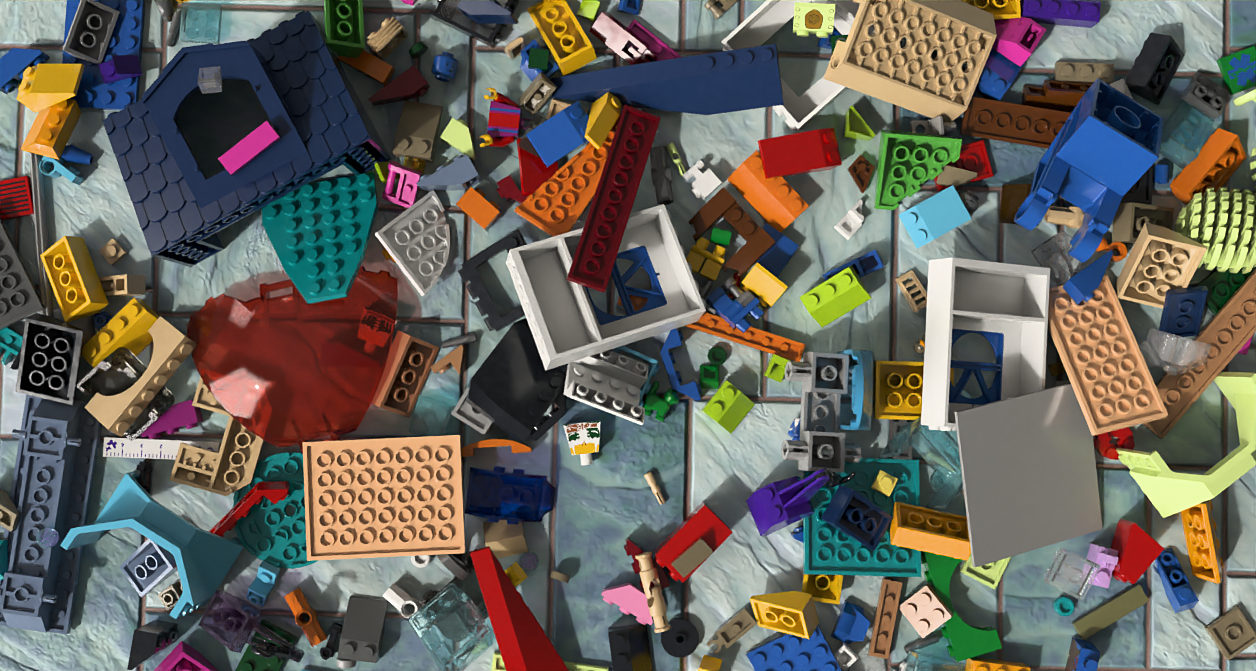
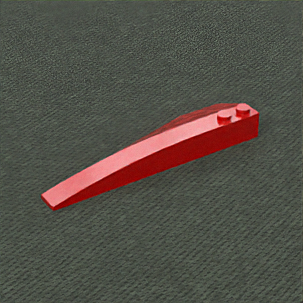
(514, 625)

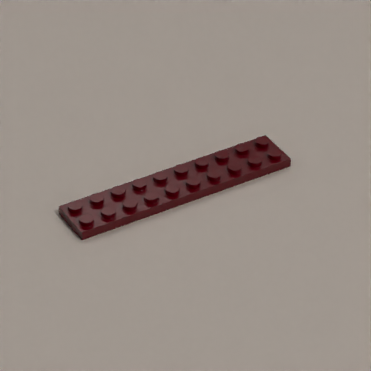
(613, 199)

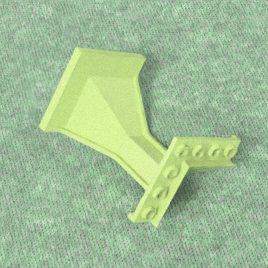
(1176, 491)

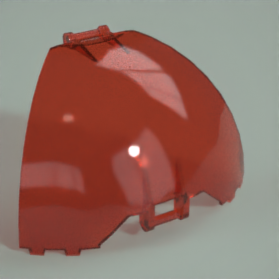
(296, 365)

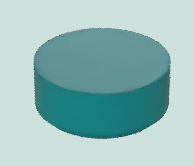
(1064, 606)

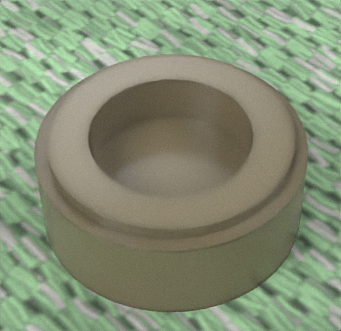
(560, 576)

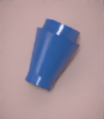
(76, 155)

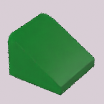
(709, 376)

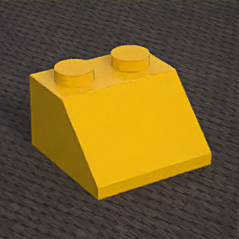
(763, 285)

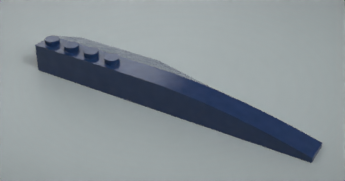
(686, 84)

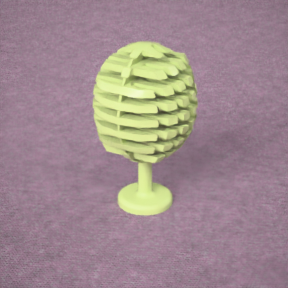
(1224, 225)

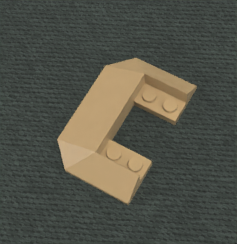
(222, 470)

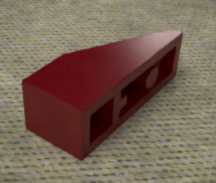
(404, 87)

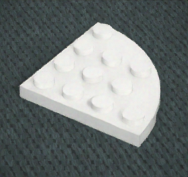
(419, 241)

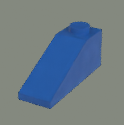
(1085, 283)

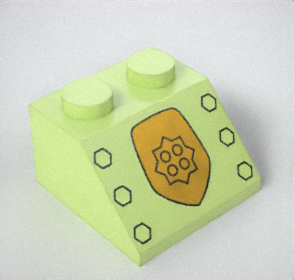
(813, 19)

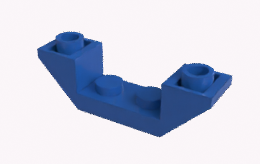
(690, 389)

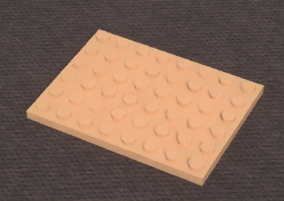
(383, 497)

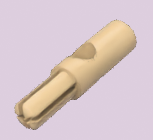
(655, 488)

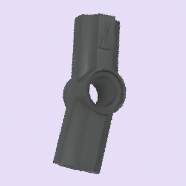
(661, 175)

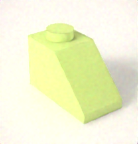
(459, 137)

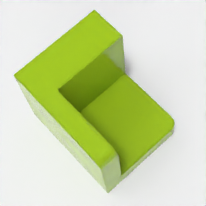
(776, 368)

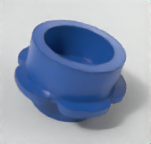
(102, 315)

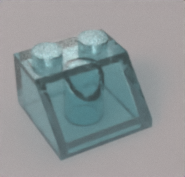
(431, 417)

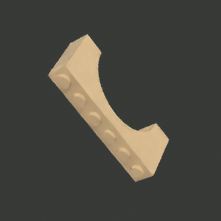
(169, 352)

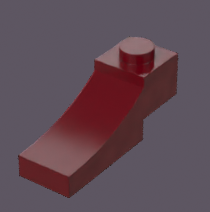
(508, 189)

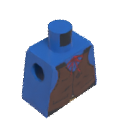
(1082, 656)

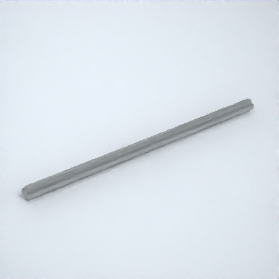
(41, 231)

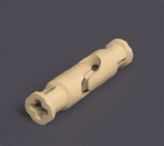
(654, 594)

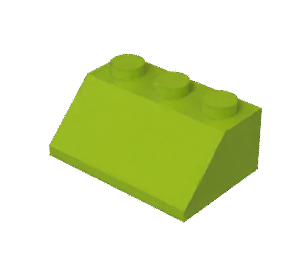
(835, 296)

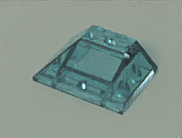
(452, 629)

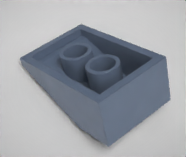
(148, 567)

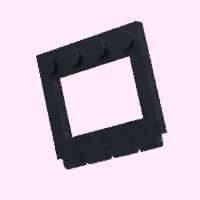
(477, 288)

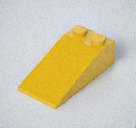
(562, 35)

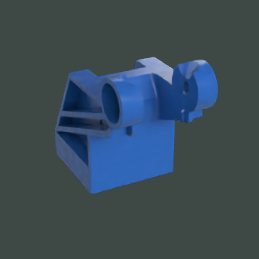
(1094, 163)

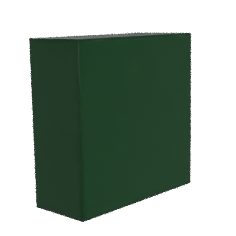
(538, 59)

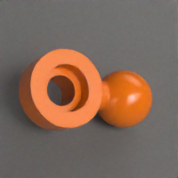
(1118, 246)

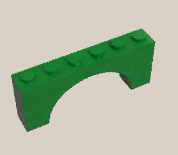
(963, 639)

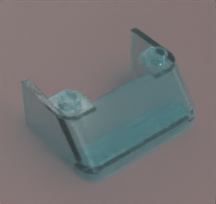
(939, 451)

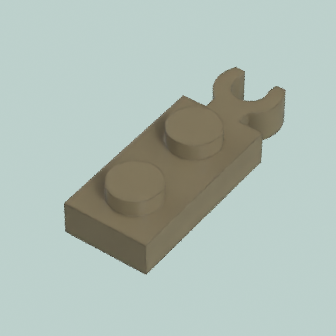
(732, 630)

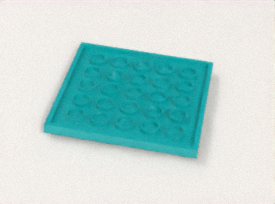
(834, 553)

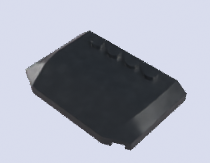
(514, 385)

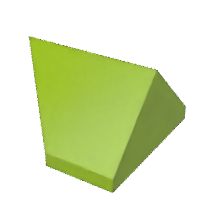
(856, 127)

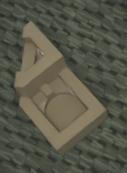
(955, 176)

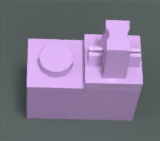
(1107, 559)

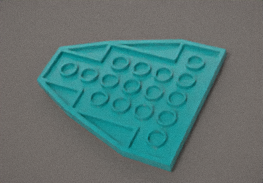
(323, 233)

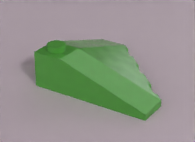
(909, 161)

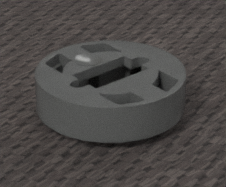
(455, 565)

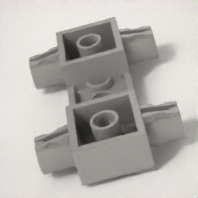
(821, 413)

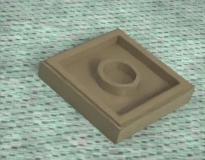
(1231, 632)

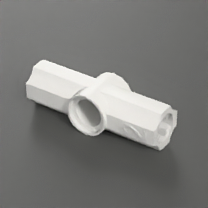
(400, 598)

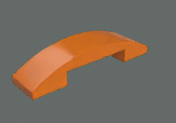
(516, 446)

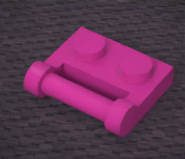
(407, 186)

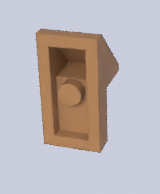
(455, 358)

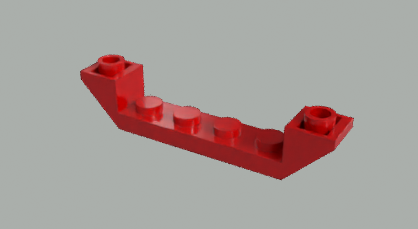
(271, 490)

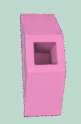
(630, 599)

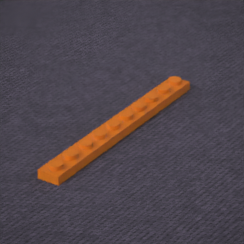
(752, 337)

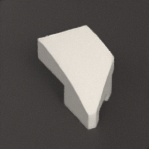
(851, 221)

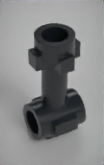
(144, 467)
(329, 650)

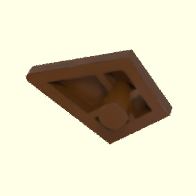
(861, 172)

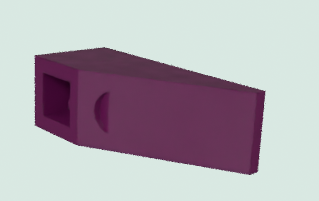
(176, 417)

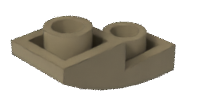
(171, 595)

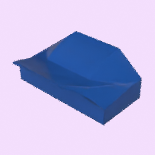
(532, 73)
(851, 624)

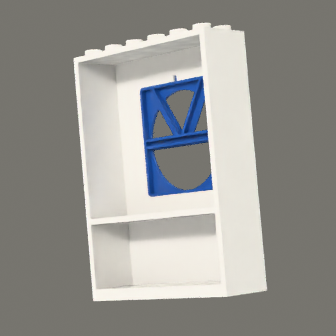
(1002, 305)
(562, 312)

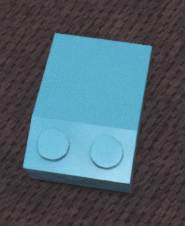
(935, 216)

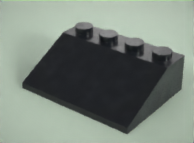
(50, 359)

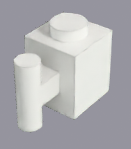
(705, 183)

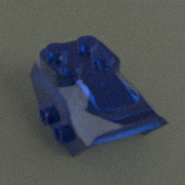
(508, 495)

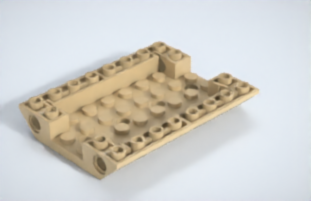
(908, 74)

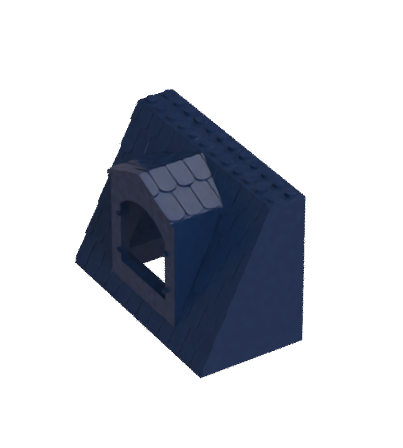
(304, 99)

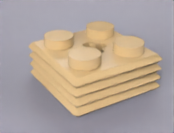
(387, 38)

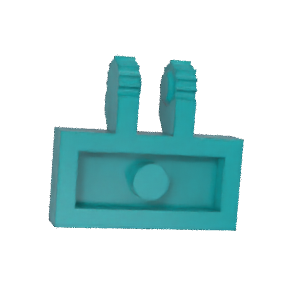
(11, 342)

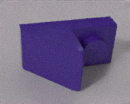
(120, 68)

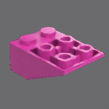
(1017, 38)

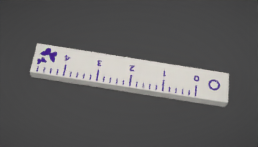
(150, 448)

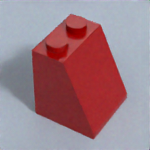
(1135, 551)

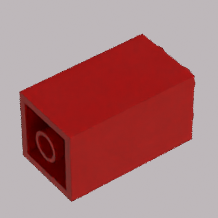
(698, 524)

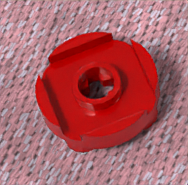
(1108, 450)

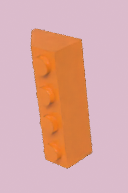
(1211, 168)
(769, 197)

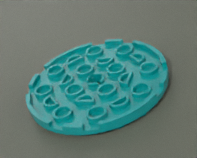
(267, 527)

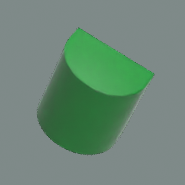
(720, 236)

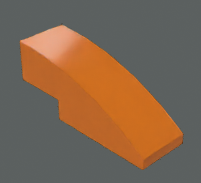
(370, 66)

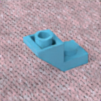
(263, 584)

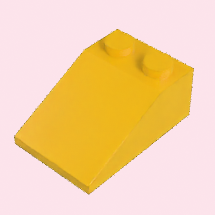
(49, 84)
(786, 612)

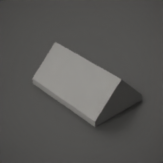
(91, 31)

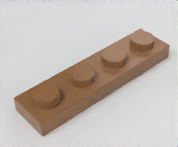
(885, 618)

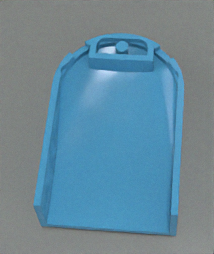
(861, 389)

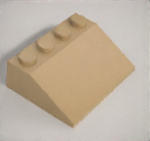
(1157, 264)

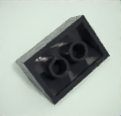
(1154, 67)
(150, 641)
(630, 648)

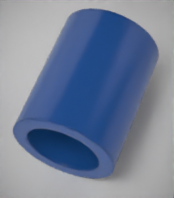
(1161, 174)

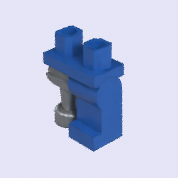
(736, 310)

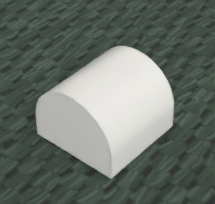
(845, 656)

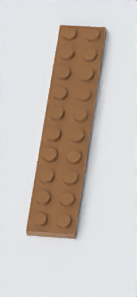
(1226, 335)

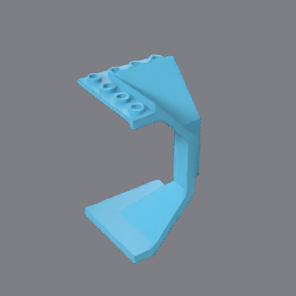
(199, 554)

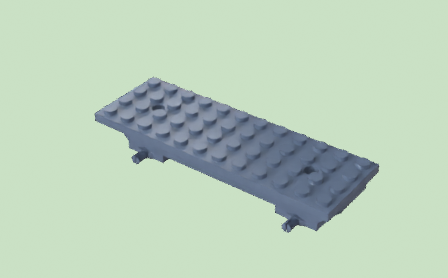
(49, 491)

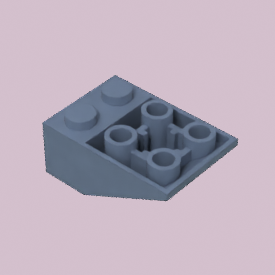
(455, 176)

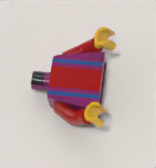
(504, 121)

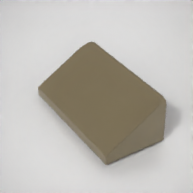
(536, 94)
(692, 557)

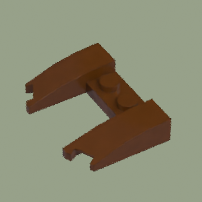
(757, 239)

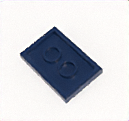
(1183, 311)

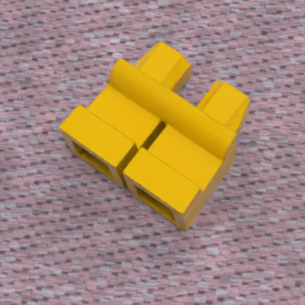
(713, 261)

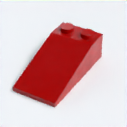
(800, 153)

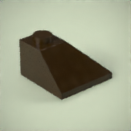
(1011, 200)

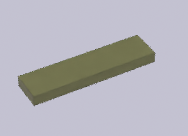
(1110, 611)

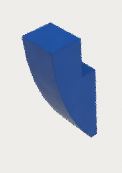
(863, 265)

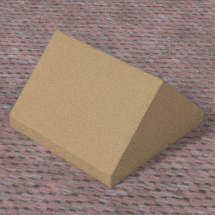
(505, 538)

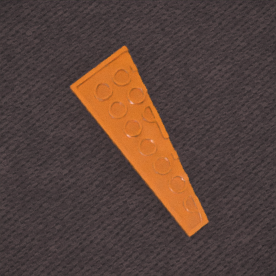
(568, 192)

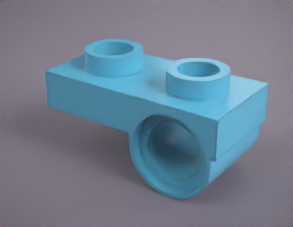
(60, 169)

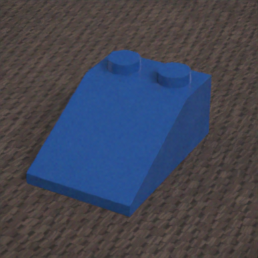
(997, 76)
(560, 134)

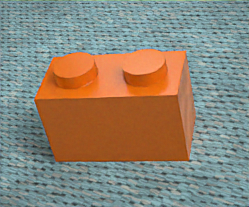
(479, 208)

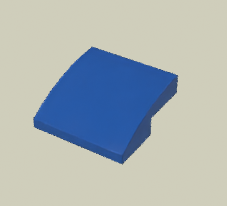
(780, 254)

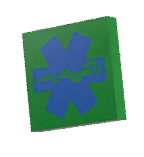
(1239, 70)

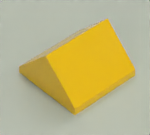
(823, 587)

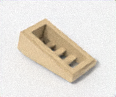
(513, 48)
(907, 294)

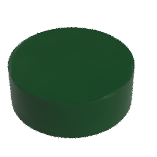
(418, 50)
(717, 355)

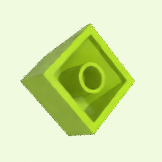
(728, 406)

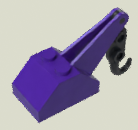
(789, 500)

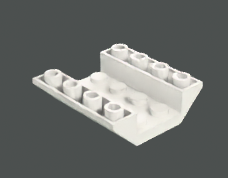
(608, 383)

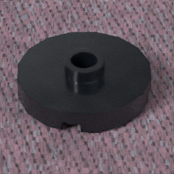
(689, 643)

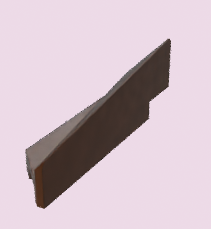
(1055, 94)

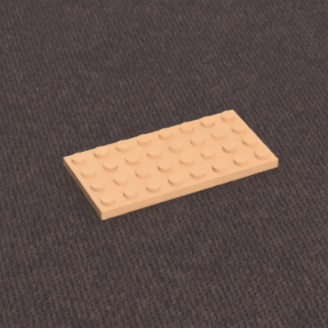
(1103, 360)

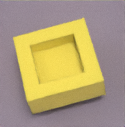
(884, 483)

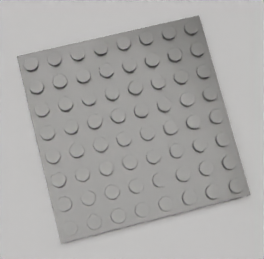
(1027, 473)

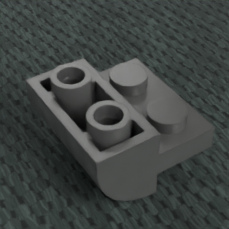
(1205, 95)

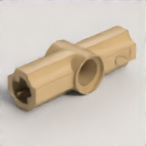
(1070, 216)

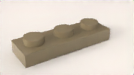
(1083, 72)

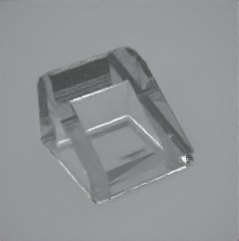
(210, 80)

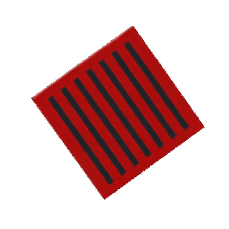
(16, 198)

